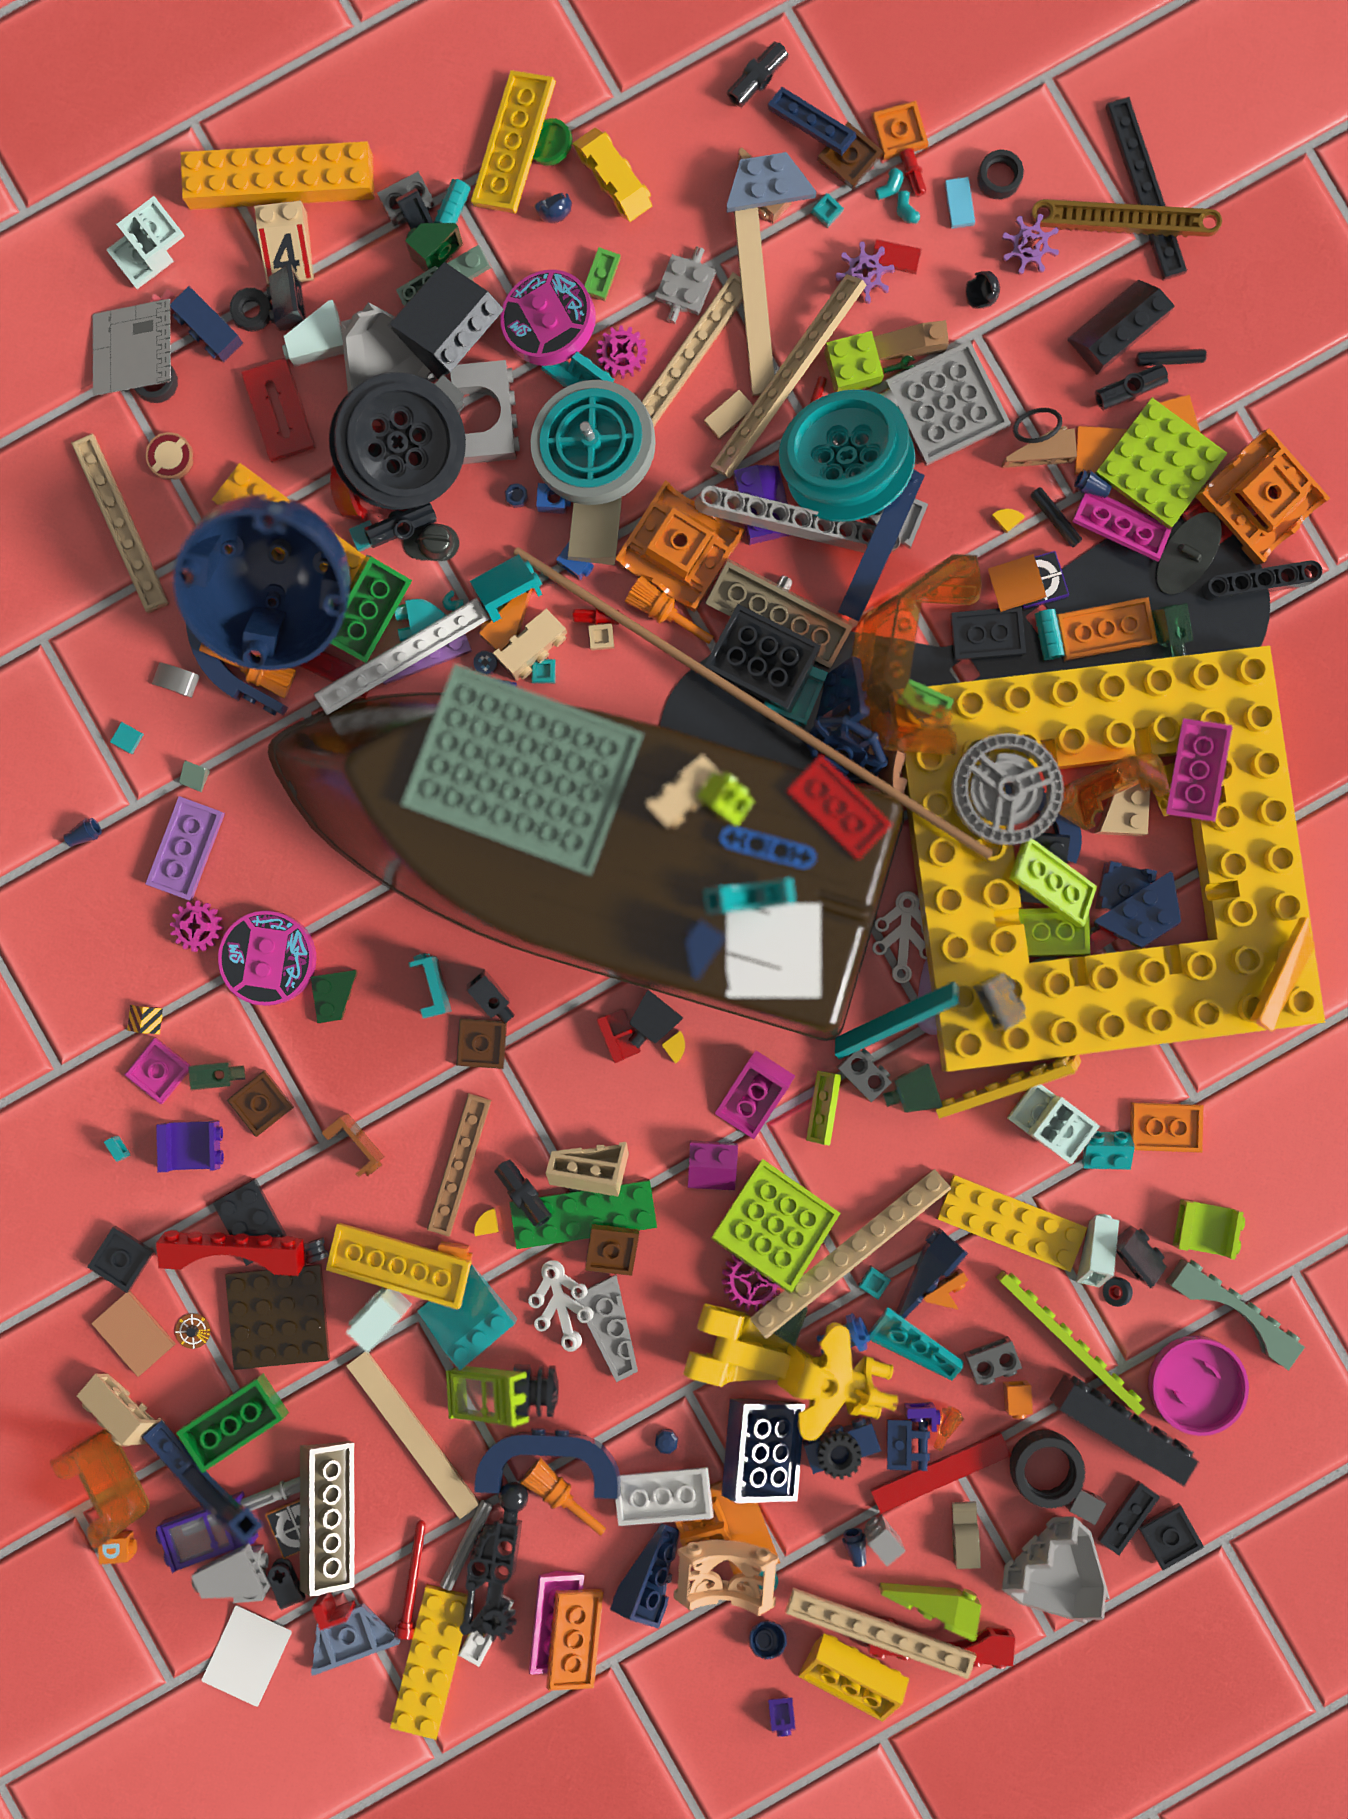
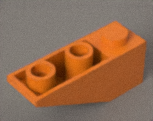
(510, 624)

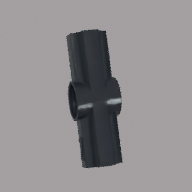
(757, 74)
(1143, 381)
(388, 529)
(523, 1193)

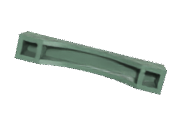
(1273, 1341)

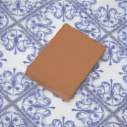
(133, 1333)

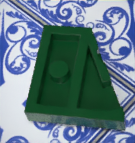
(332, 994)

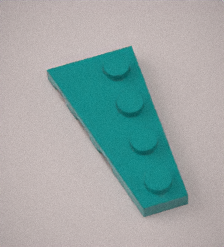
(908, 1341)

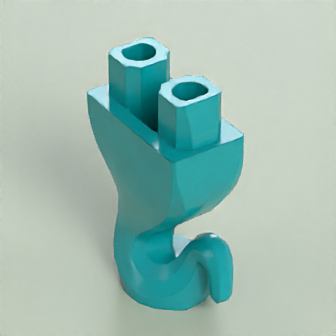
(423, 613)

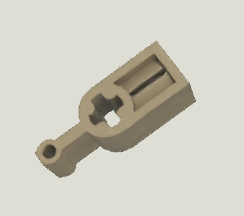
(965, 1535)

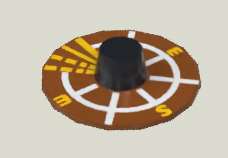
(192, 1331)

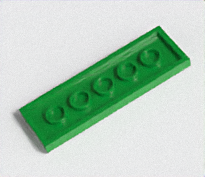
(578, 1210)

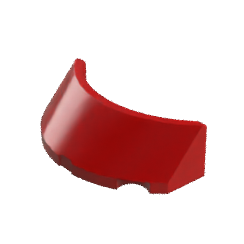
(344, 499)

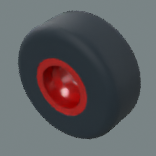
(1125, 1288)

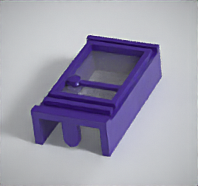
(195, 1538)

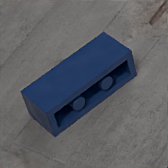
(205, 324)
(860, 1429)

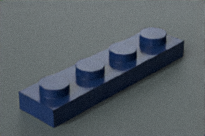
(811, 120)

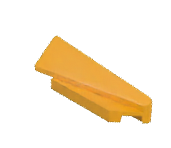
(1284, 975)

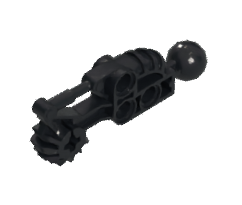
(488, 1550)

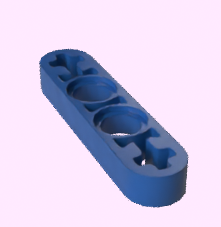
(767, 849)

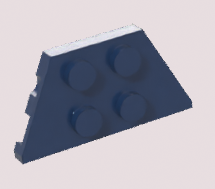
(1145, 914)

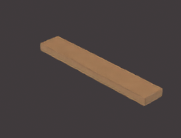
(459, 1164)

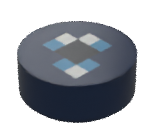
(485, 662)

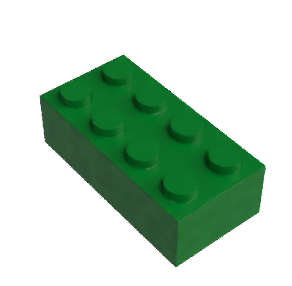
(371, 604)
(232, 1422)

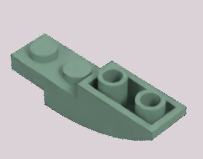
(469, 264)

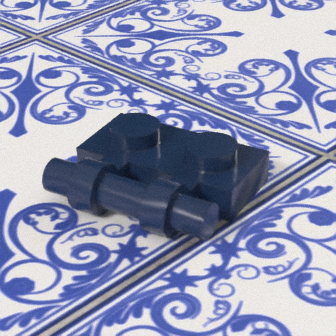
(900, 1445)

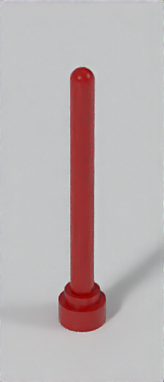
(405, 1627)

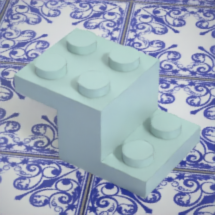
(147, 237)
(1053, 1122)

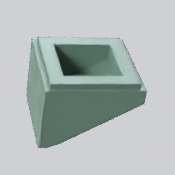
(193, 776)

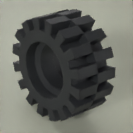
(849, 1465)

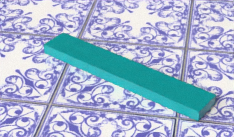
(897, 1020)

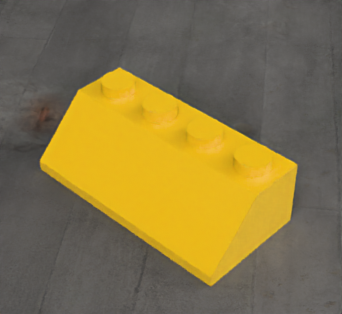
(854, 1677)

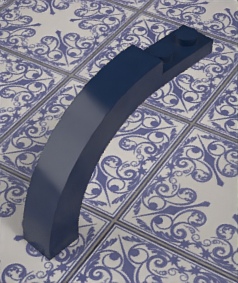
(879, 550)
(228, 682)
(223, 1508)

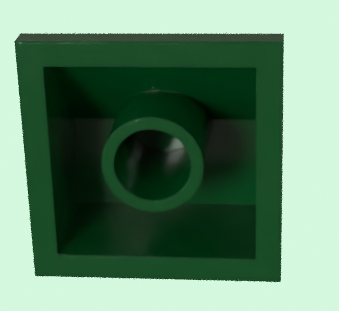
(433, 244)

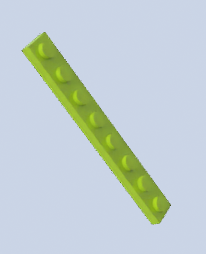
(1079, 1348)

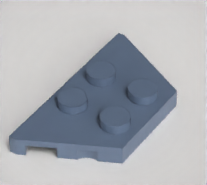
(768, 182)
(351, 1640)

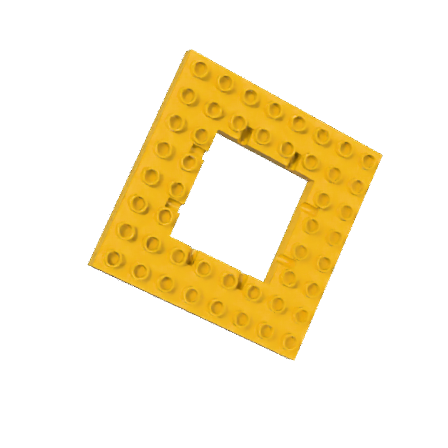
(1244, 862)

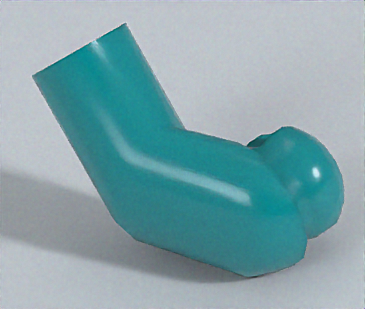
(892, 186)
(905, 210)

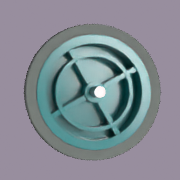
(593, 442)

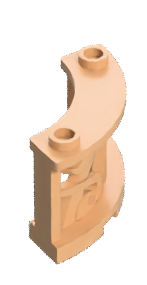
(745, 1556)

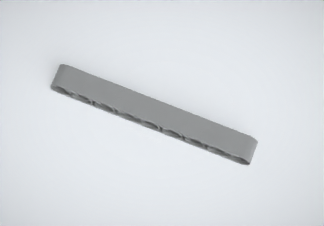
(787, 515)

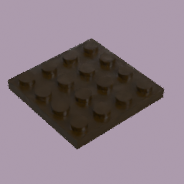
(277, 1318)

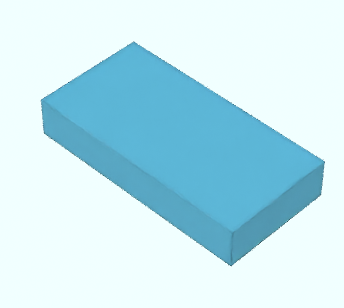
(959, 202)

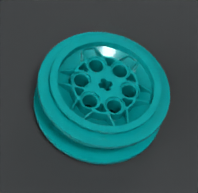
(847, 455)

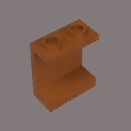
(360, 1138)

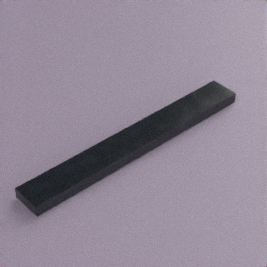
(1144, 182)

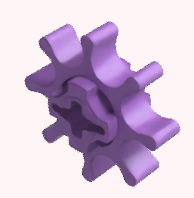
(1035, 254)
(875, 270)

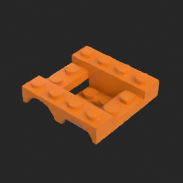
(1251, 473)
(665, 565)

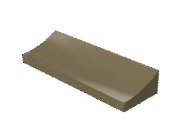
(595, 532)
(744, 587)
(326, 1517)

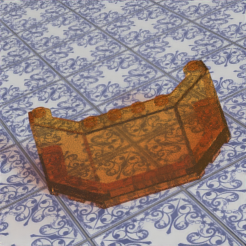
(886, 649)

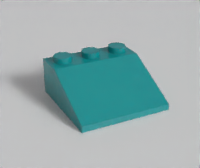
(473, 1326)

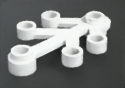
(903, 933)
(560, 1302)

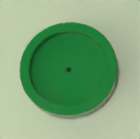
(553, 142)

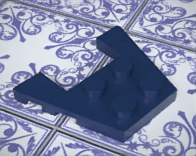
(842, 690)

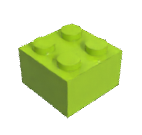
(854, 362)

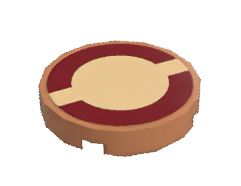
(169, 456)

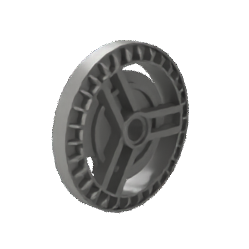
(1020, 776)

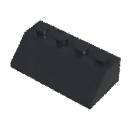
(1121, 324)

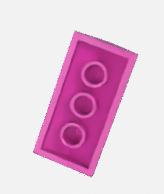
(1122, 525)
(1199, 769)
(547, 1585)

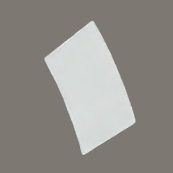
(246, 1656)

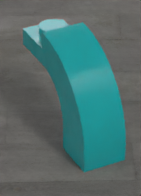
(749, 896)

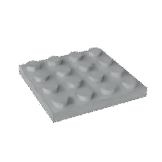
(948, 403)

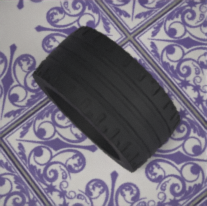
(1067, 1489)

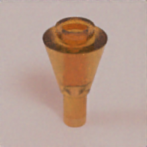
(950, 1421)

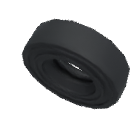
(238, 302)

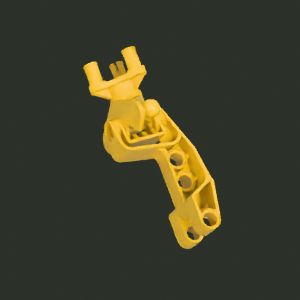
(826, 1381)

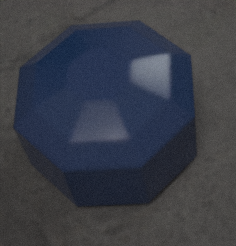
(516, 495)
(666, 1441)

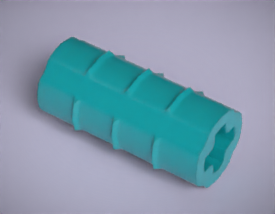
(453, 202)
(1049, 634)

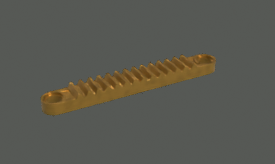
(1127, 218)

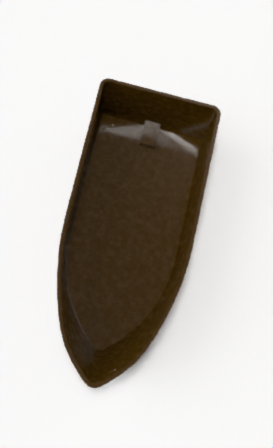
(648, 880)

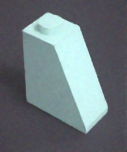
(315, 337)
(1098, 1251)

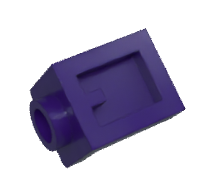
(919, 1411)
(782, 1716)

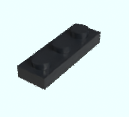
(1128, 1518)

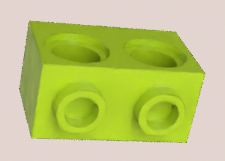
(725, 797)

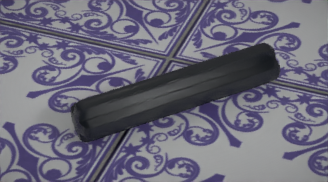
(1171, 357)
(1056, 517)

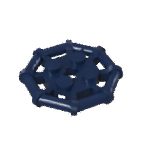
(855, 747)

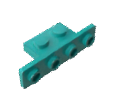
(576, 371)

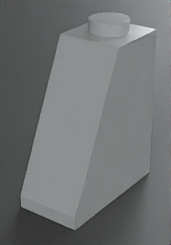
(231, 1576)

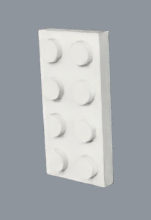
(664, 1497)

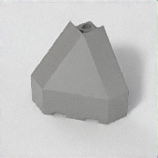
(375, 349)
(1059, 1573)

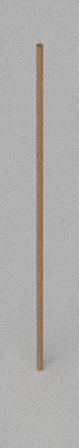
(755, 704)

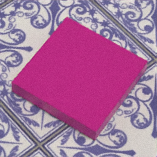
(158, 1071)

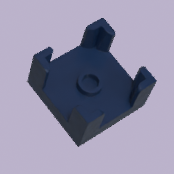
(1121, 883)

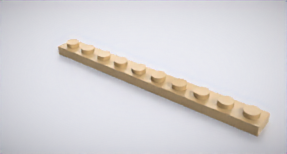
(788, 375)
(851, 1253)

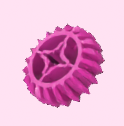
(743, 1277)

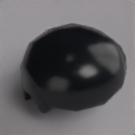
(982, 290)

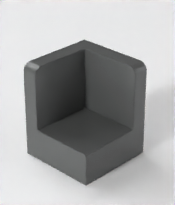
(1087, 1506)

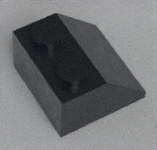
(286, 298)
(1140, 1257)

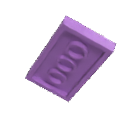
(185, 848)

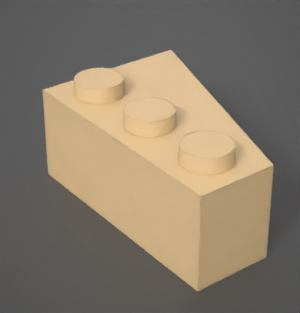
(531, 645)
(681, 794)
(1126, 813)
(589, 1169)
(116, 1411)

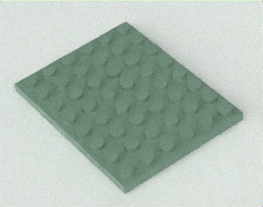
(522, 769)

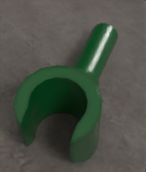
(901, 365)

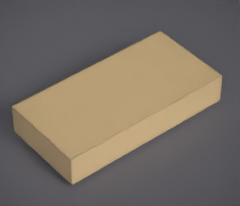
(728, 414)

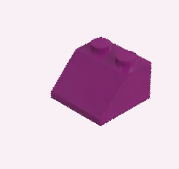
(712, 1165)

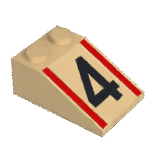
(284, 238)

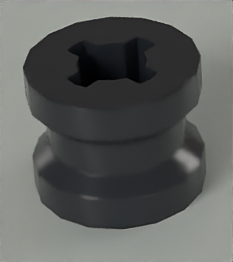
(315, 1250)

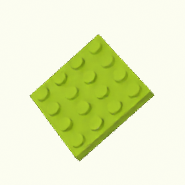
(1161, 463)
(775, 1226)

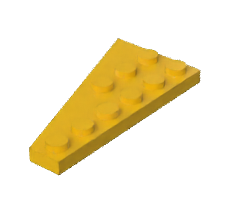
(1017, 1082)

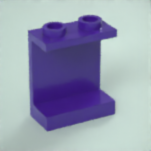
(189, 1146)

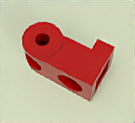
(1100, 939)

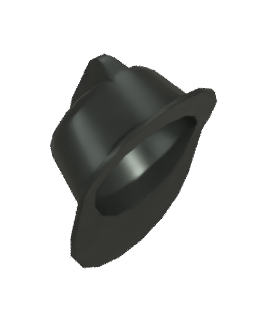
(432, 543)

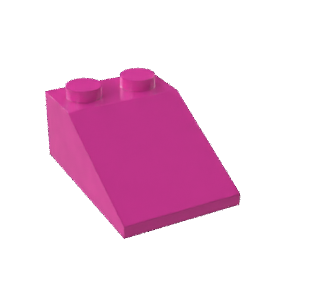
(755, 1094)

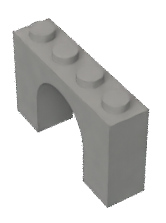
(493, 380)

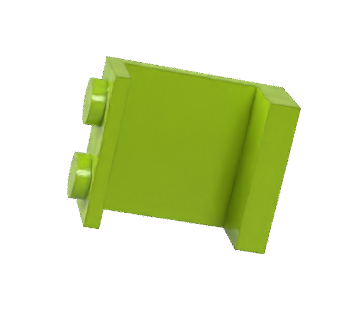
(1208, 1229)

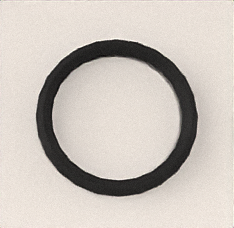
(1039, 439)

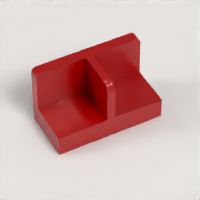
(616, 1033)

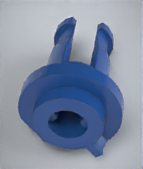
(858, 1333)

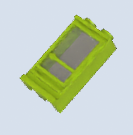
(484, 1395)

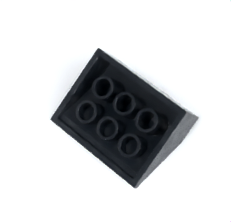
(445, 319)
(763, 658)

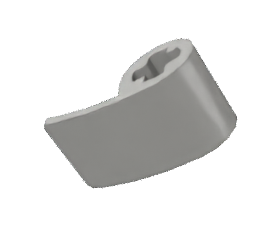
(175, 679)

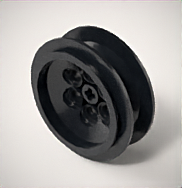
(424, 409)

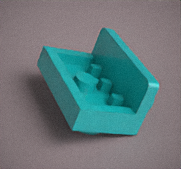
(1109, 1151)

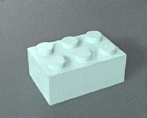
(377, 1317)

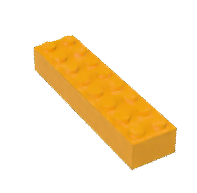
(277, 175)

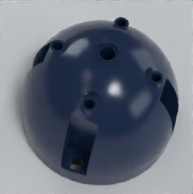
(232, 588)

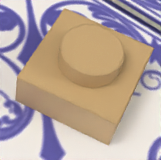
(601, 637)

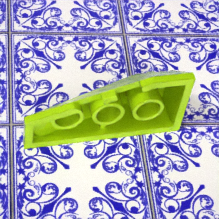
(953, 1607)

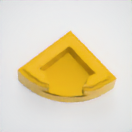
(1007, 519)
(675, 1046)
(487, 1223)

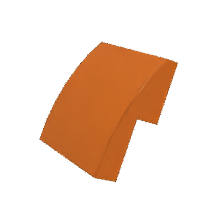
(1017, 582)
(705, 1529)

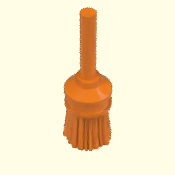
(661, 607)
(274, 680)
(556, 1492)

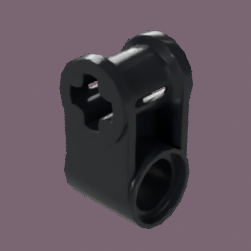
(285, 1586)

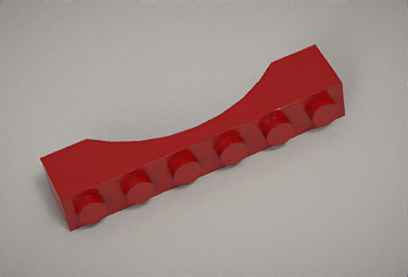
(276, 1254)
(991, 1647)

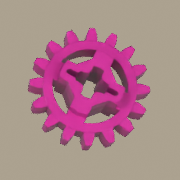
(615, 344)
(196, 935)

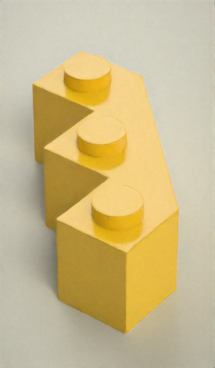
(613, 173)

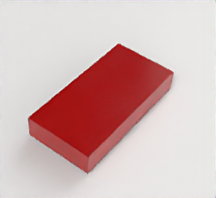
(901, 256)

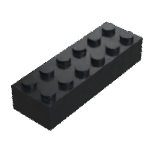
(1124, 1430)

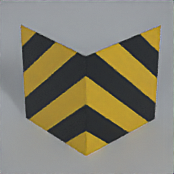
(144, 1019)

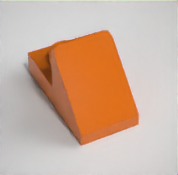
(941, 1295)

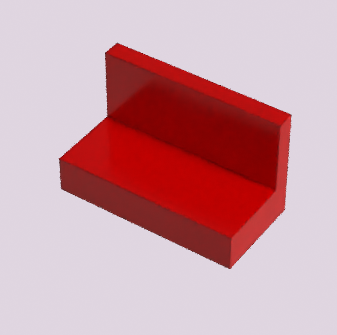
(329, 1614)

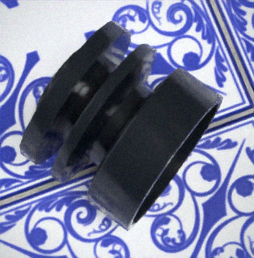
(538, 1389)

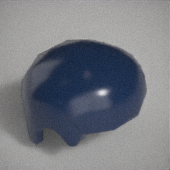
(554, 208)
(767, 1640)

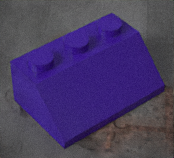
(762, 482)

